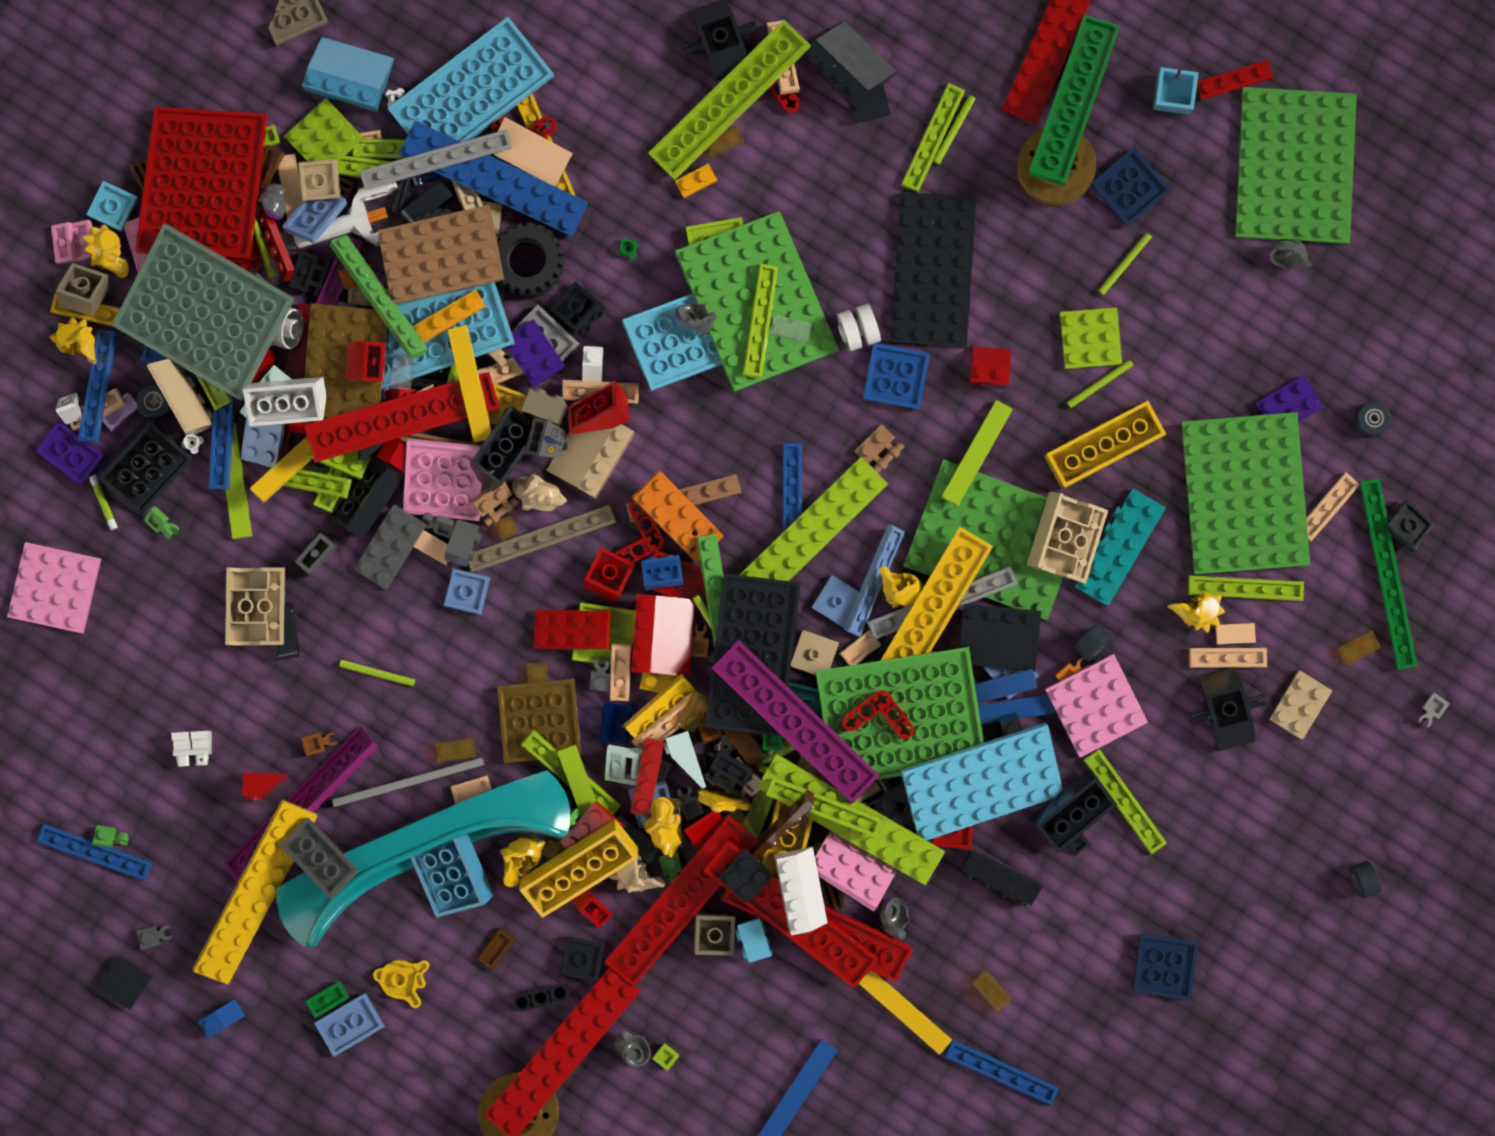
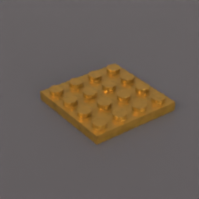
(541, 707)

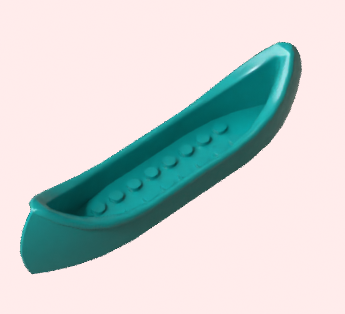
(523, 806)

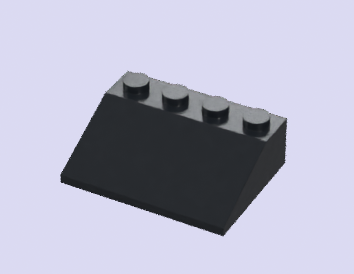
(848, 64)
(143, 466)
(1001, 636)

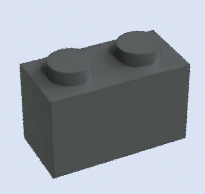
(462, 543)
(316, 554)

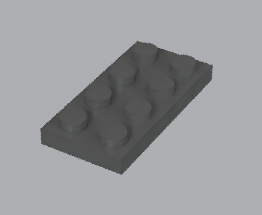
(390, 547)
(319, 858)

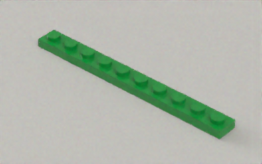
(1388, 574)

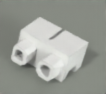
(192, 743)

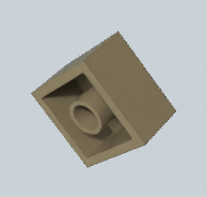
(82, 289)
(544, 407)
(714, 934)

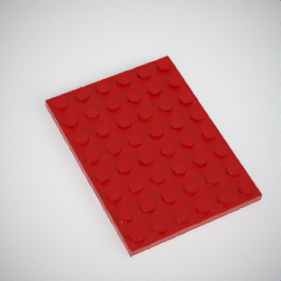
(203, 178)

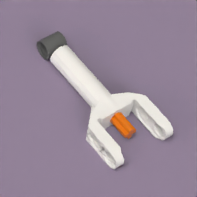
(356, 221)

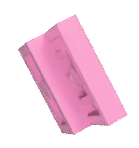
(69, 241)

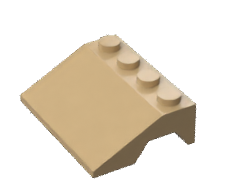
(181, 396)
(591, 458)
(1067, 537)
(255, 606)

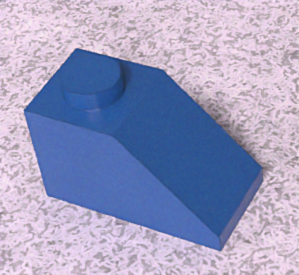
(221, 1019)

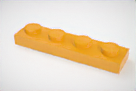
(449, 316)

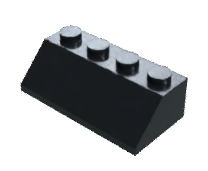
(502, 449)
(367, 497)
(1073, 811)
(1001, 877)

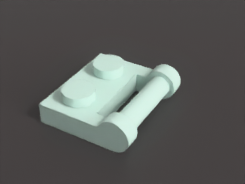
(616, 764)

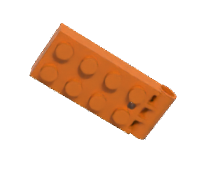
(674, 513)

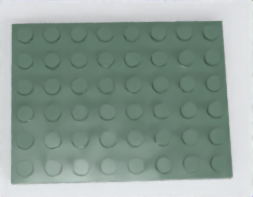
(203, 311)

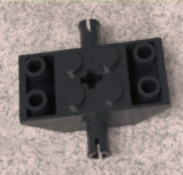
(721, 54)
(1223, 689)
(887, 803)

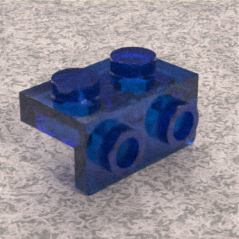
(612, 722)

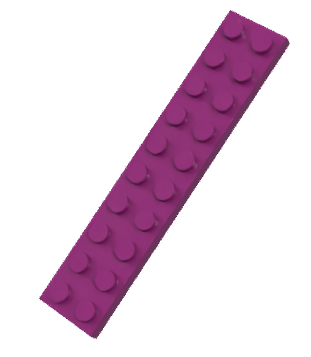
(795, 721)
(313, 790)

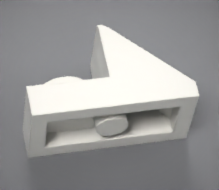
(68, 408)

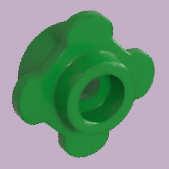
(628, 243)

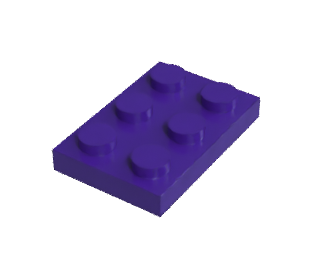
(534, 353)
(1292, 398)
(69, 454)

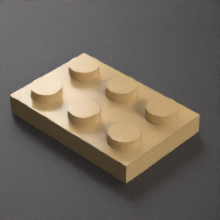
(1300, 705)

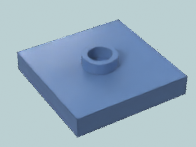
(467, 591)
(836, 601)

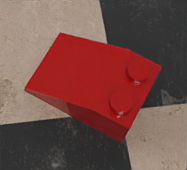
(599, 410)

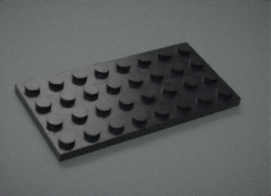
(933, 269)
(764, 620)

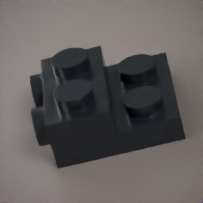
(578, 309)

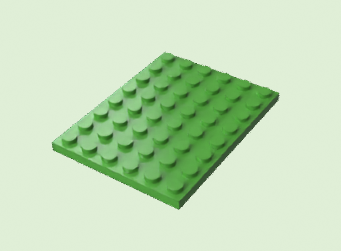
(1295, 165)
(724, 279)
(1245, 493)
(1001, 517)
(929, 688)

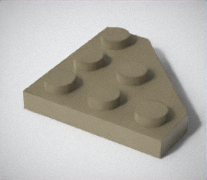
(295, 19)

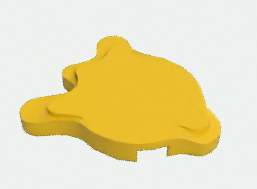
(721, 801)
(401, 979)

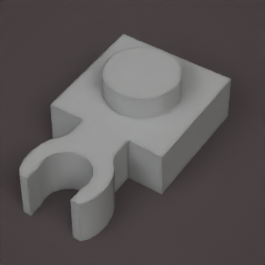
(1434, 708)

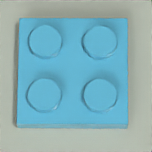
(112, 206)

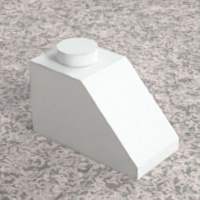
(592, 363)

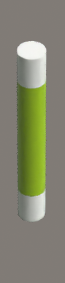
(103, 502)

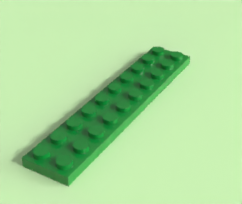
(1074, 100)

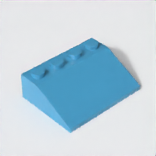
(348, 74)
(452, 877)

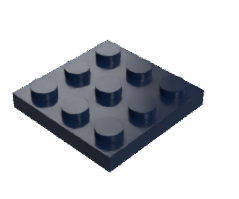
(1130, 187)
(1165, 967)

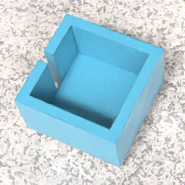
(1174, 93)
(754, 941)

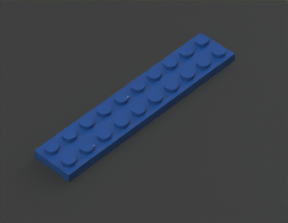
(502, 182)

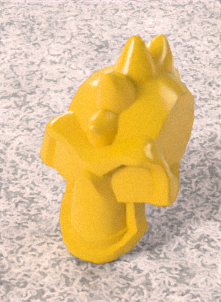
(105, 250)
(75, 338)
(900, 588)
(1201, 611)
(664, 826)
(520, 858)

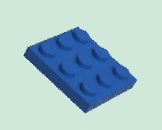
(896, 376)

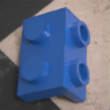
(662, 572)

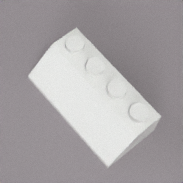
(285, 401)
(800, 890)

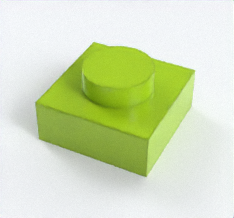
(666, 1056)

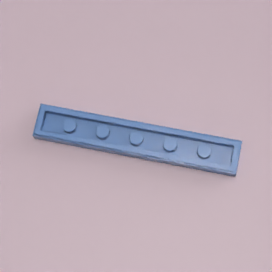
(873, 581)

